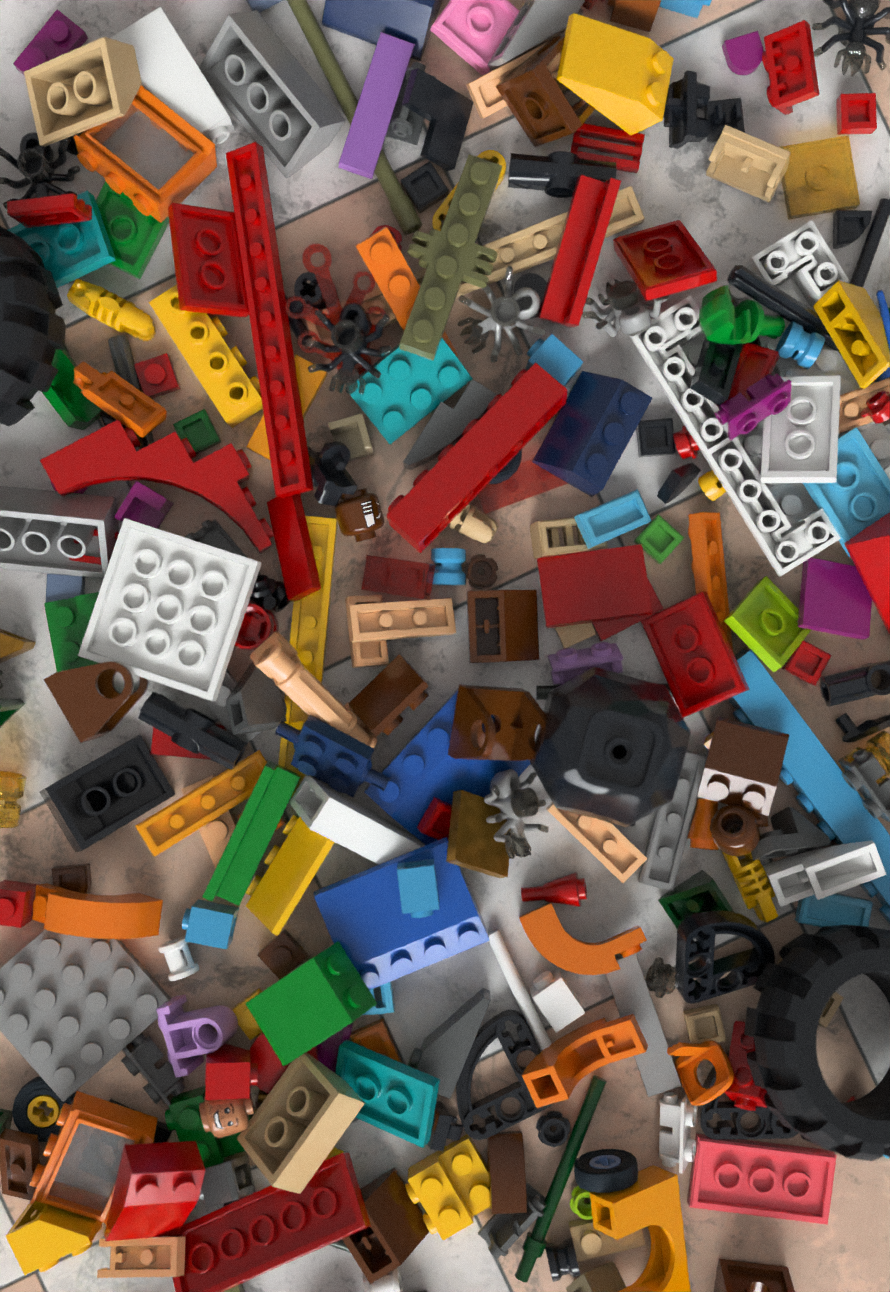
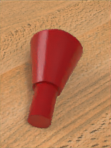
(564, 890)

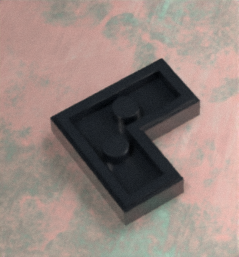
(447, 115)

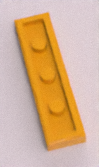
(201, 805)

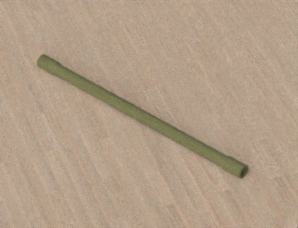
(399, 201)

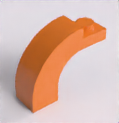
(96, 915)
(575, 955)
(572, 1057)

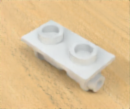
(677, 1145)

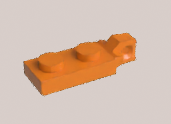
(119, 399)

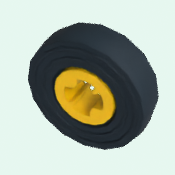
(30, 1118)

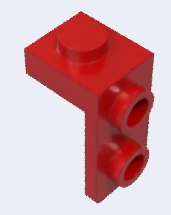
(743, 1089)

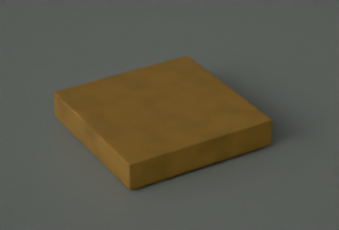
(472, 838)

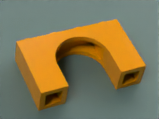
(652, 1204)

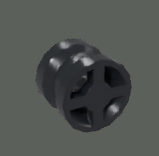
(562, 1260)

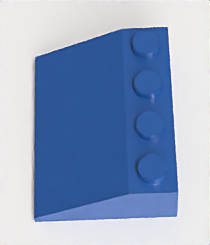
(427, 771)
(382, 941)

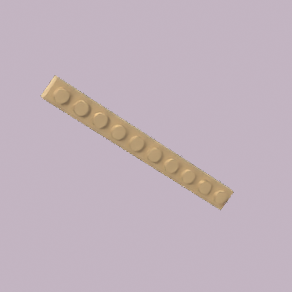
(520, 250)

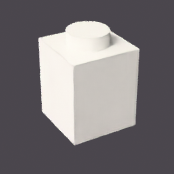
(556, 999)

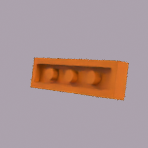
(392, 275)
(709, 563)

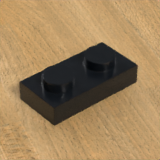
(716, 370)

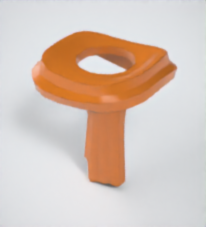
(686, 1066)

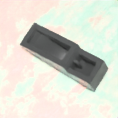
(448, 424)

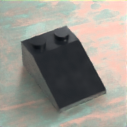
(107, 793)

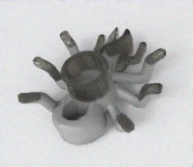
(626, 307)
(505, 313)
(515, 802)

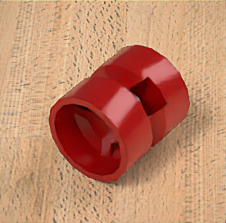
(256, 627)

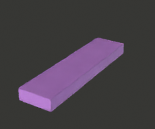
(376, 105)

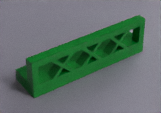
(67, 397)
(252, 834)

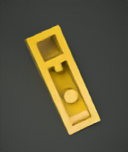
(856, 330)

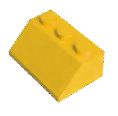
(288, 874)

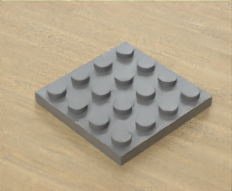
(75, 1005)

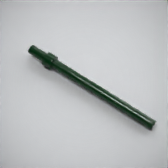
(535, 1241)

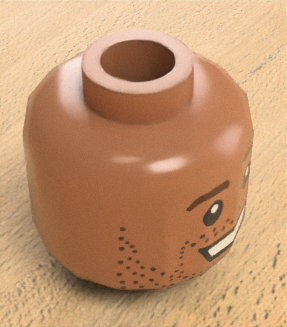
(226, 1115)

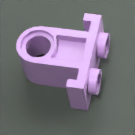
(192, 1034)

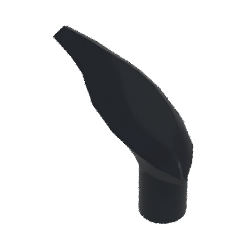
(855, 733)

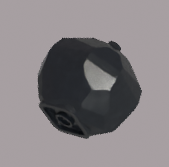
(610, 746)

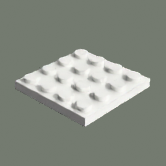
(170, 609)

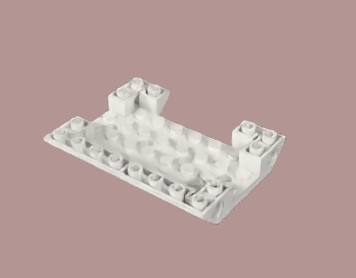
(777, 514)

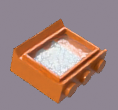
(148, 155)
(88, 1154)

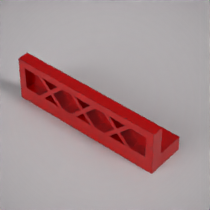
(578, 250)

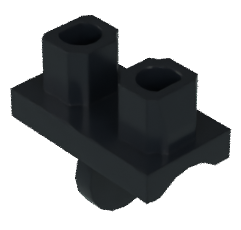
(681, 111)
(330, 473)

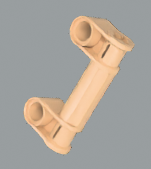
(280, 662)

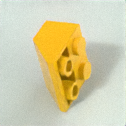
(47, 1234)

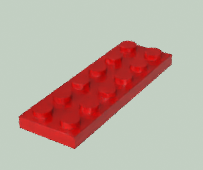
(271, 1229)

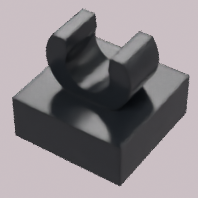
(723, 113)
(443, 1127)

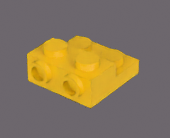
(450, 1187)

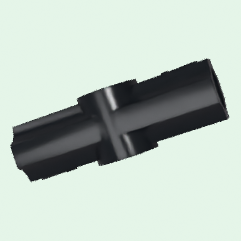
(556, 172)
(855, 684)
(192, 730)

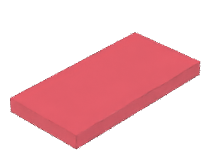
(762, 1179)

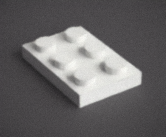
(803, 438)

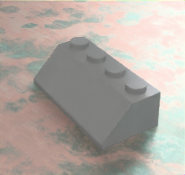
(270, 92)
(41, 527)

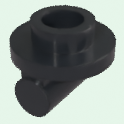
(263, 592)

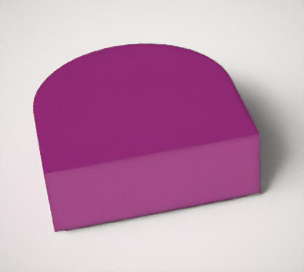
(743, 53)

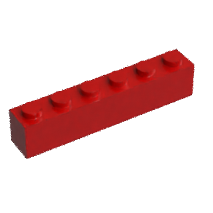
(476, 457)

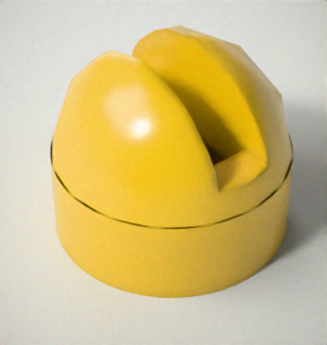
(711, 485)

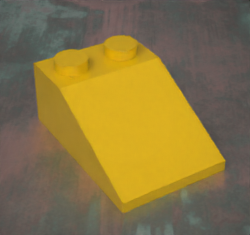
(615, 72)

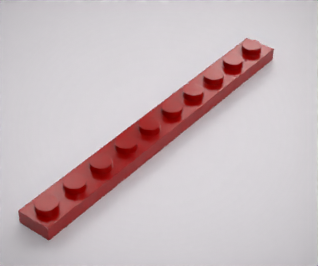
(269, 321)

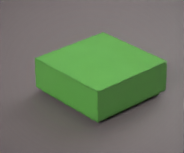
(659, 539)

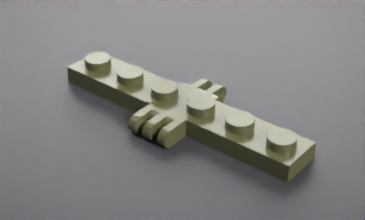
(451, 257)

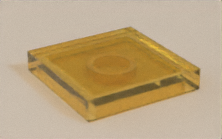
(820, 178)

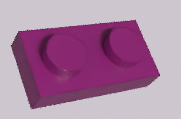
(53, 40)

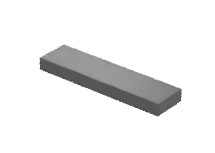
(672, 827)
(634, 998)

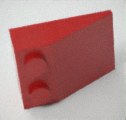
(154, 1190)

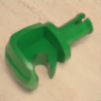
(738, 326)

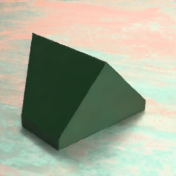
(692, 897)

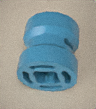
(800, 345)
(448, 566)

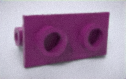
(768, 397)

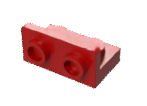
(790, 66)

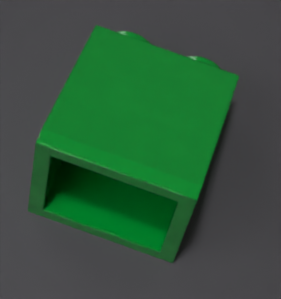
(311, 1003)

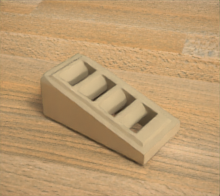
(540, 541)

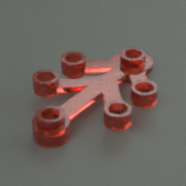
(331, 301)

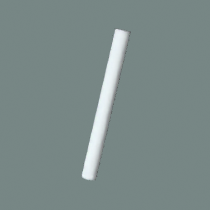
(519, 990)

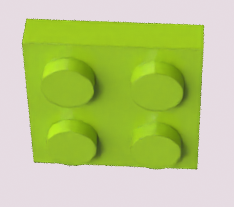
(767, 623)

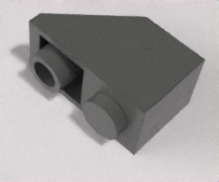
(255, 703)

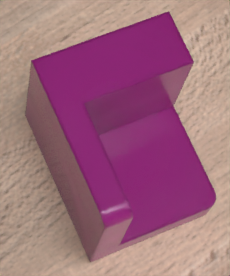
(144, 506)

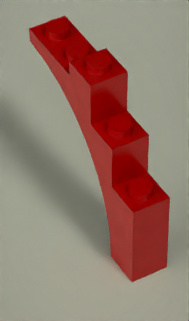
(112, 456)

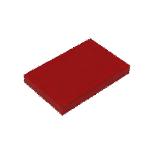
(207, 260)
(664, 260)
(594, 586)
(694, 654)

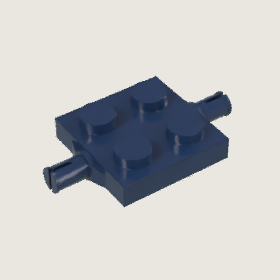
(332, 756)

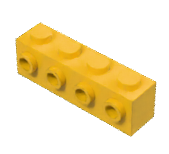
(210, 358)

